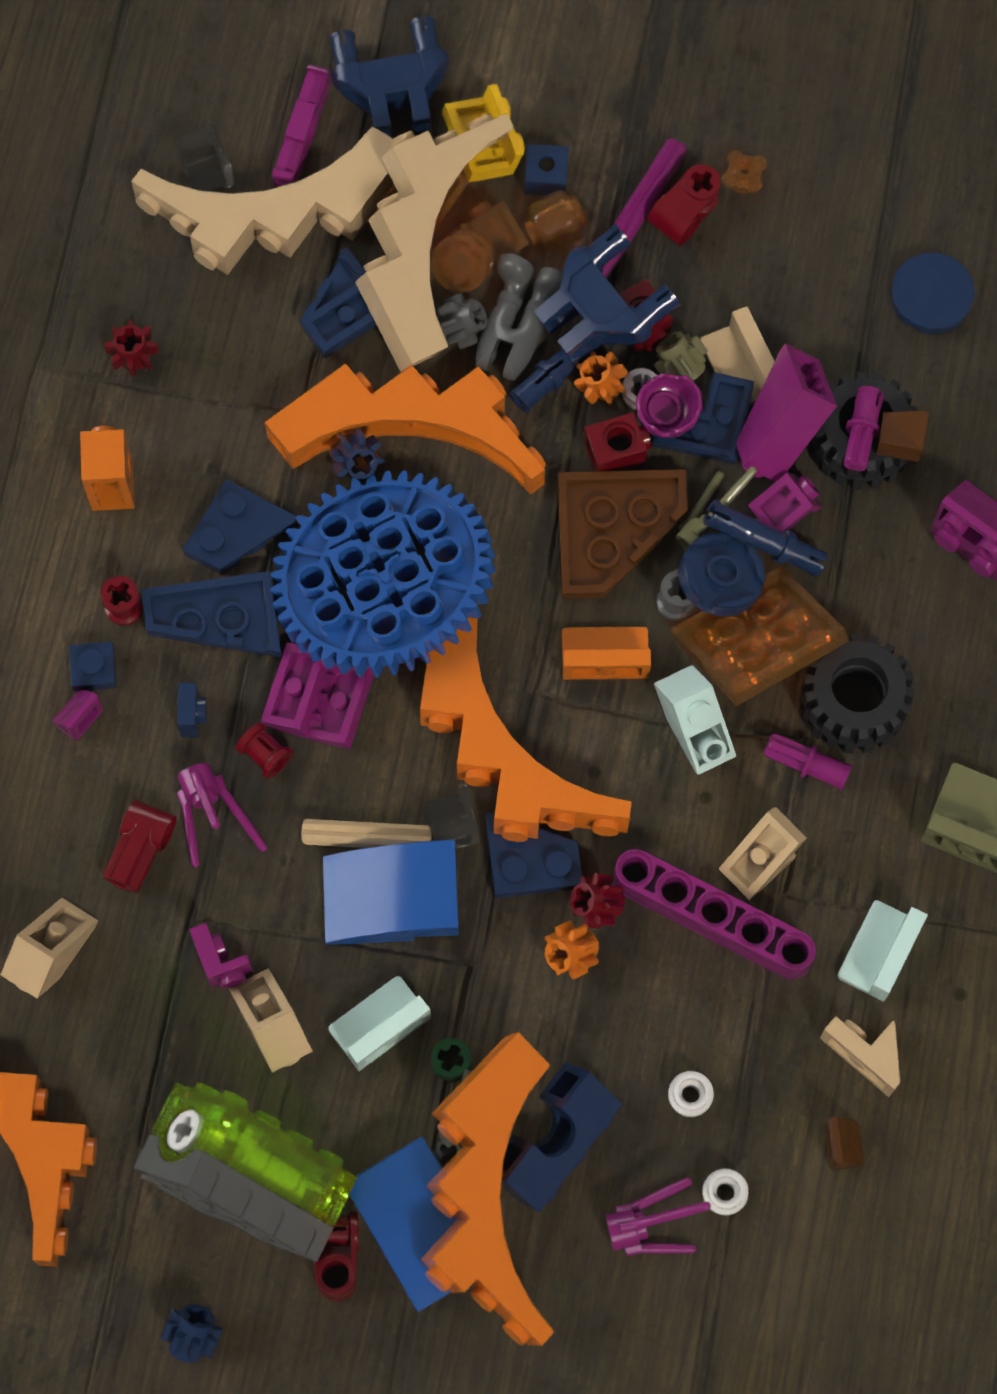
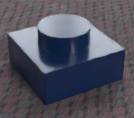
(93, 666)
(191, 710)

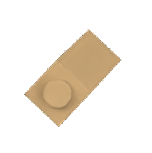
(47, 947)
(271, 1020)

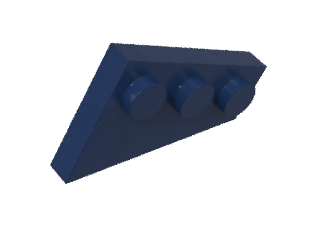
(216, 613)

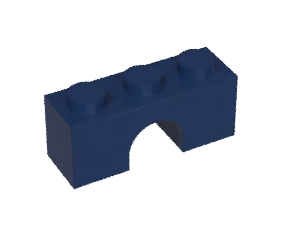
(579, 1114)

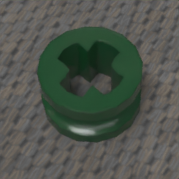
(445, 1047)

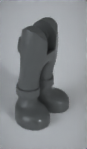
(517, 278)

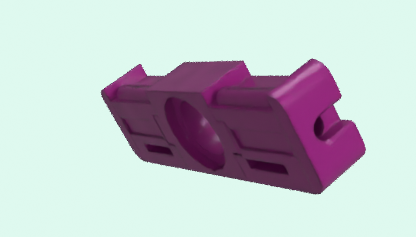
(302, 126)

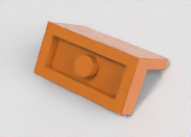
(605, 653)

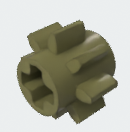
(681, 355)

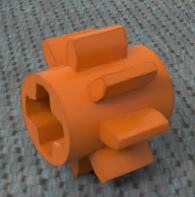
(591, 382)
(571, 949)

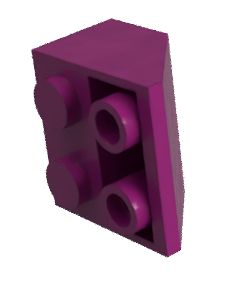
(969, 526)

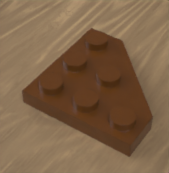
(613, 524)

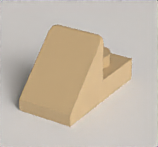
(763, 853)
(875, 1062)

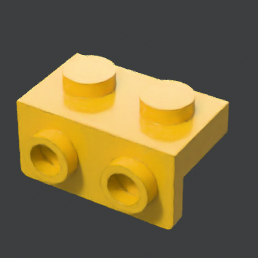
(501, 157)

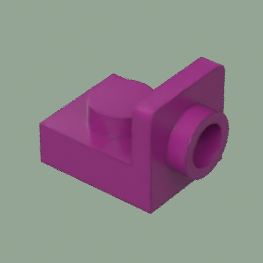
(786, 502)
(211, 952)

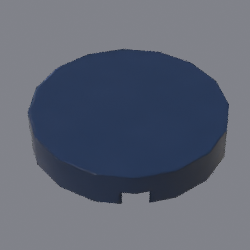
(932, 293)
(721, 574)

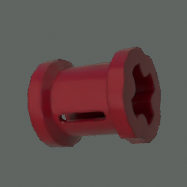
(120, 588)
(264, 750)

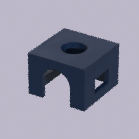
(542, 182)

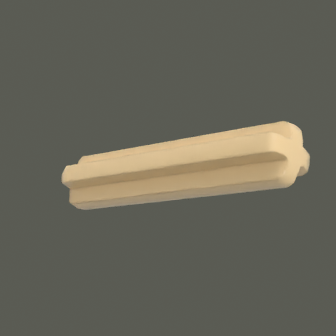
(361, 833)

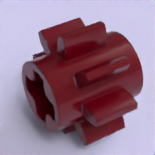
(126, 337)
(597, 900)

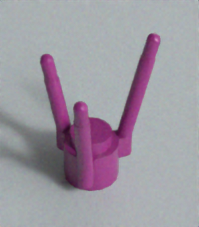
(201, 790)
(629, 1227)

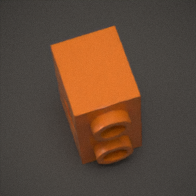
(107, 469)

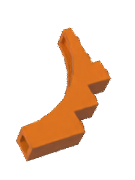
(406, 406)
(489, 755)
(45, 1157)
(469, 1187)

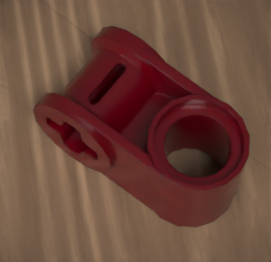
(682, 208)
(340, 1252)

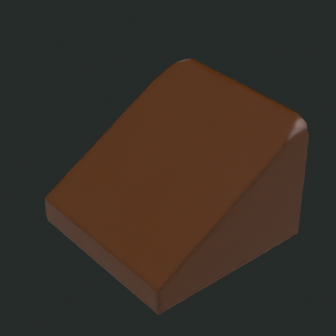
(843, 1143)

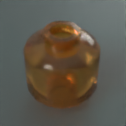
(556, 220)

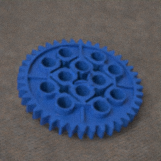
(357, 636)

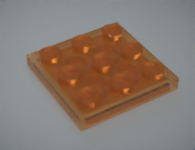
(764, 643)

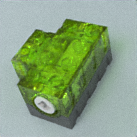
(245, 1169)

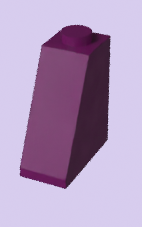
(786, 414)

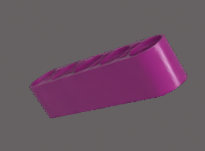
(726, 933)

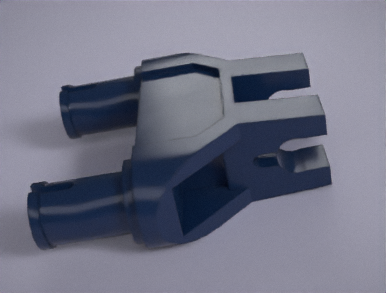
(392, 81)
(602, 310)

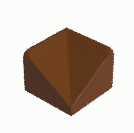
(903, 434)

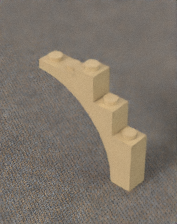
(280, 217)
(399, 282)

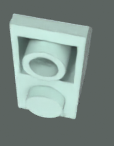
(695, 718)

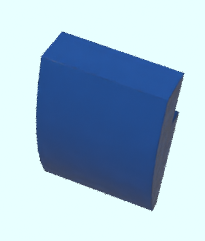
(391, 893)
(403, 1217)

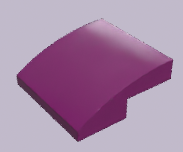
(316, 700)

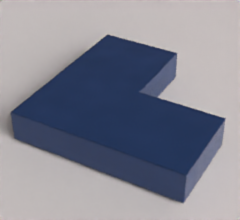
(719, 424)

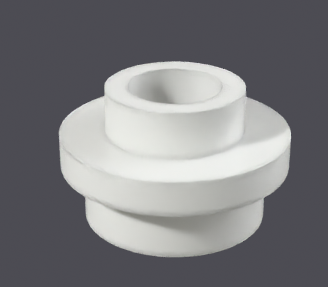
(696, 1081)
(732, 1179)

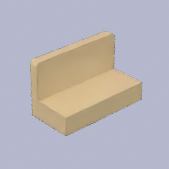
(740, 351)

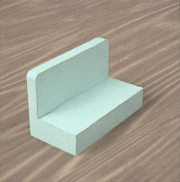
(881, 949)
(379, 1022)

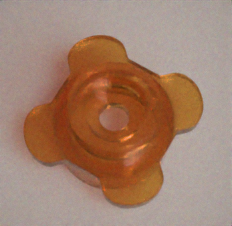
(744, 182)

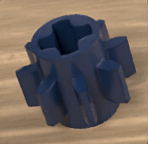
(354, 444)
(191, 1333)

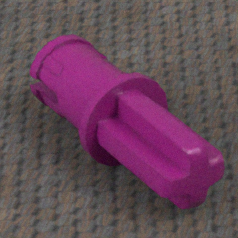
(863, 427)
(807, 760)

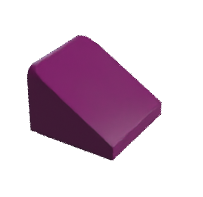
(79, 714)

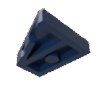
(339, 309)
(235, 527)
(532, 865)

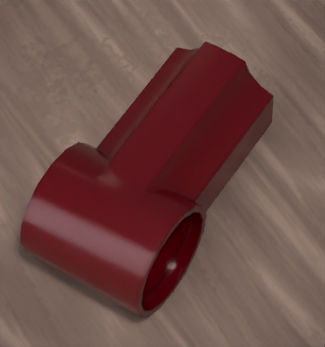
(142, 834)

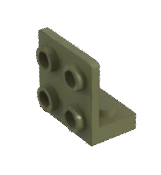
(966, 817)

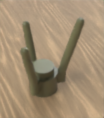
(693, 526)

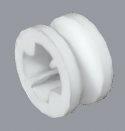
(637, 375)

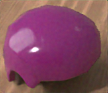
(669, 405)

